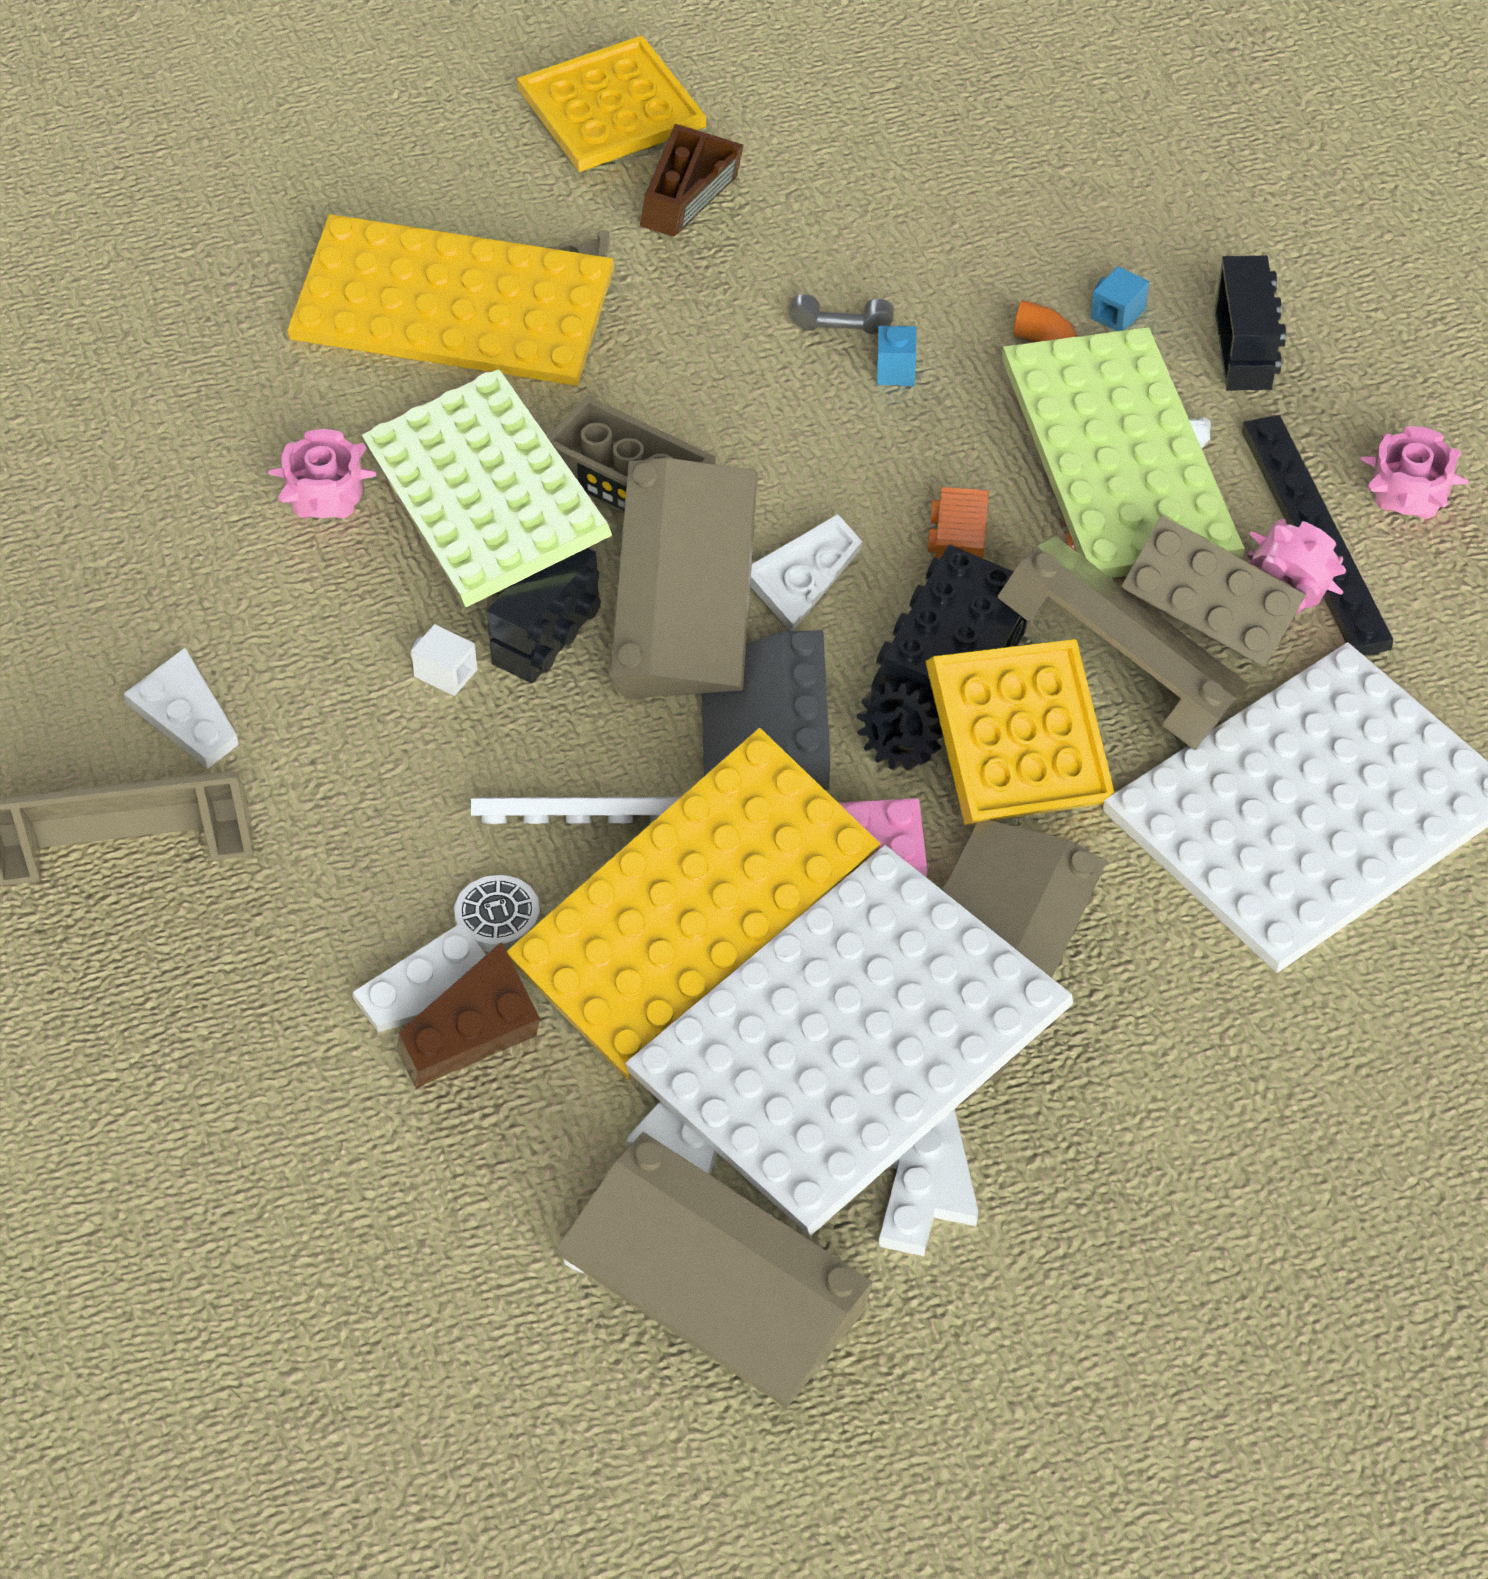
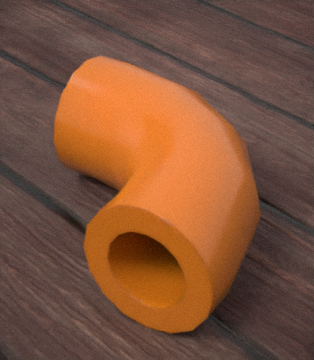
(1041, 323)

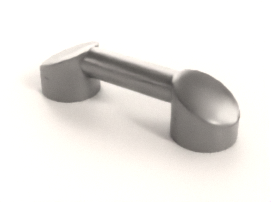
(806, 315)

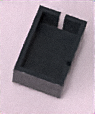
(1249, 323)
(543, 615)

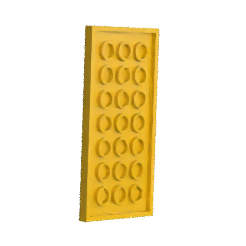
(452, 299)
(691, 898)

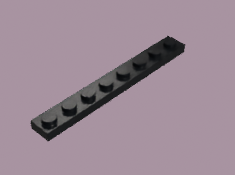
(1301, 501)

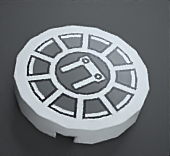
(497, 910)

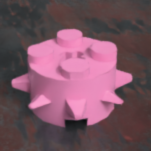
(1414, 472)
(322, 474)
(1300, 558)

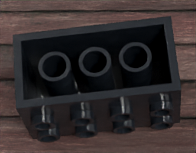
(950, 616)

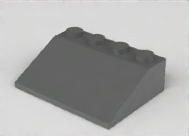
(780, 695)

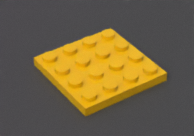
(610, 102)
(1020, 730)

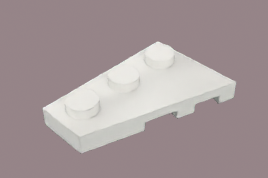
(804, 569)
(184, 709)
(418, 980)

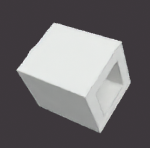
(443, 659)

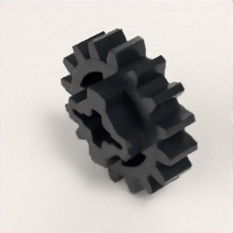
(885, 723)

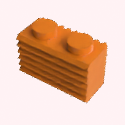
(960, 521)

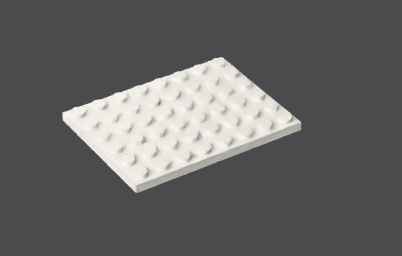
(1309, 805)
(848, 1037)

